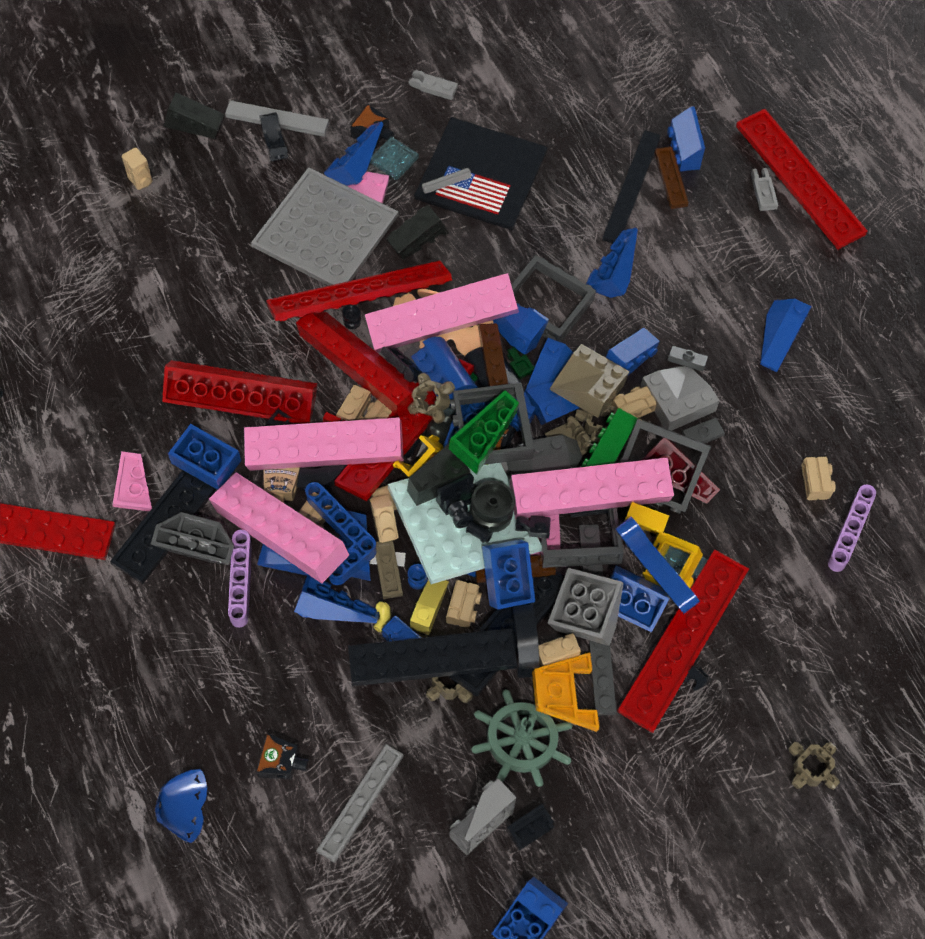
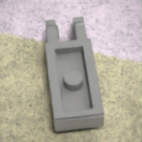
(433, 85)
(764, 190)

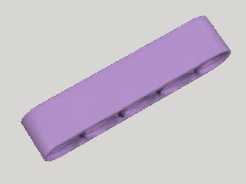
(848, 535)
(240, 587)

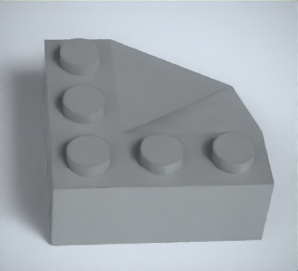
(680, 396)
(587, 606)
(492, 810)

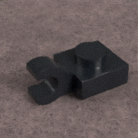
(536, 526)

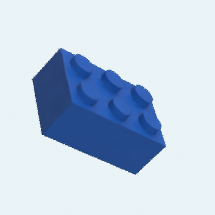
(204, 457)
(508, 574)

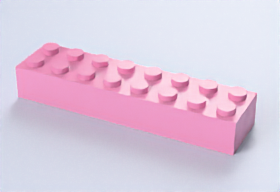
(442, 313)
(323, 444)
(591, 488)
(279, 527)

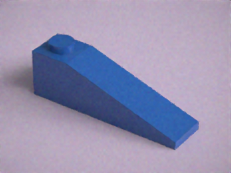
(549, 364)
(548, 404)

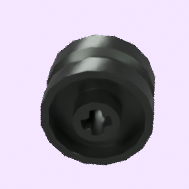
(492, 505)

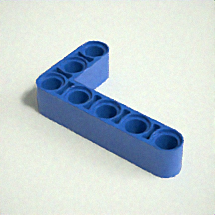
(343, 529)
(657, 565)

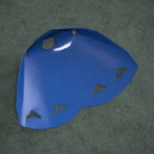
(181, 805)

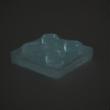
(394, 158)

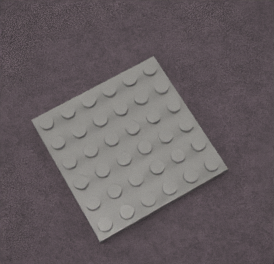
(325, 229)

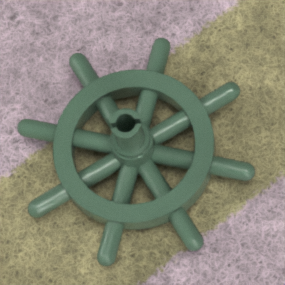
(522, 738)

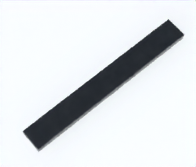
(631, 186)

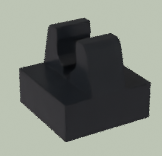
(699, 675)

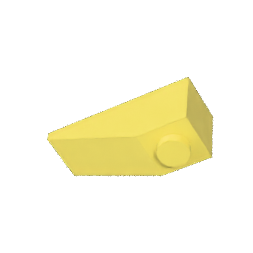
(428, 607)

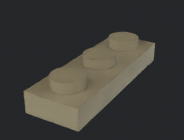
(388, 570)

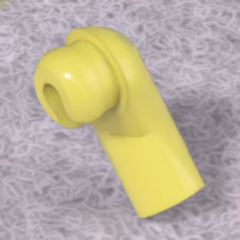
(385, 616)

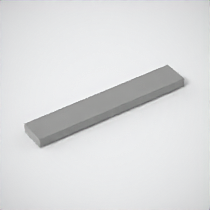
(287, 120)
(360, 803)

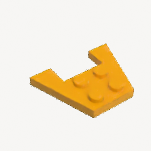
(557, 693)

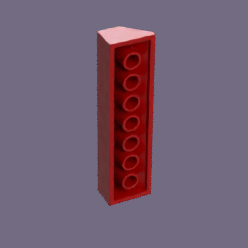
(357, 360)
(238, 392)

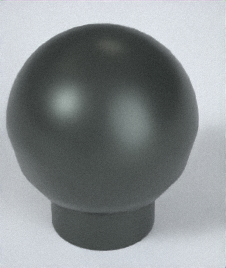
(440, 430)

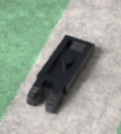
(402, 363)

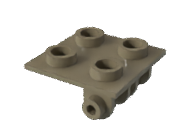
(575, 431)

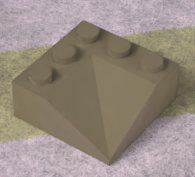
(590, 380)

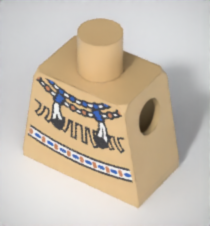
(281, 483)

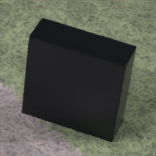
(271, 422)

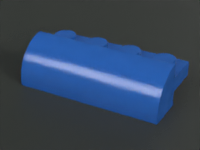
(442, 364)

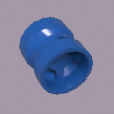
(417, 571)

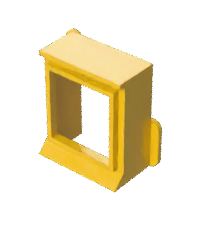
(434, 447)
(649, 521)
(691, 563)

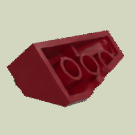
(682, 470)

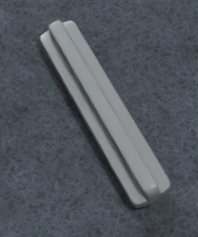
(446, 180)

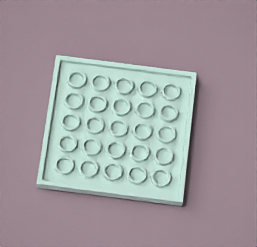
(439, 544)

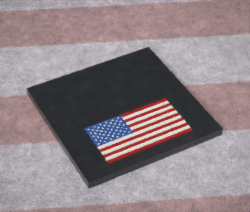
(499, 167)

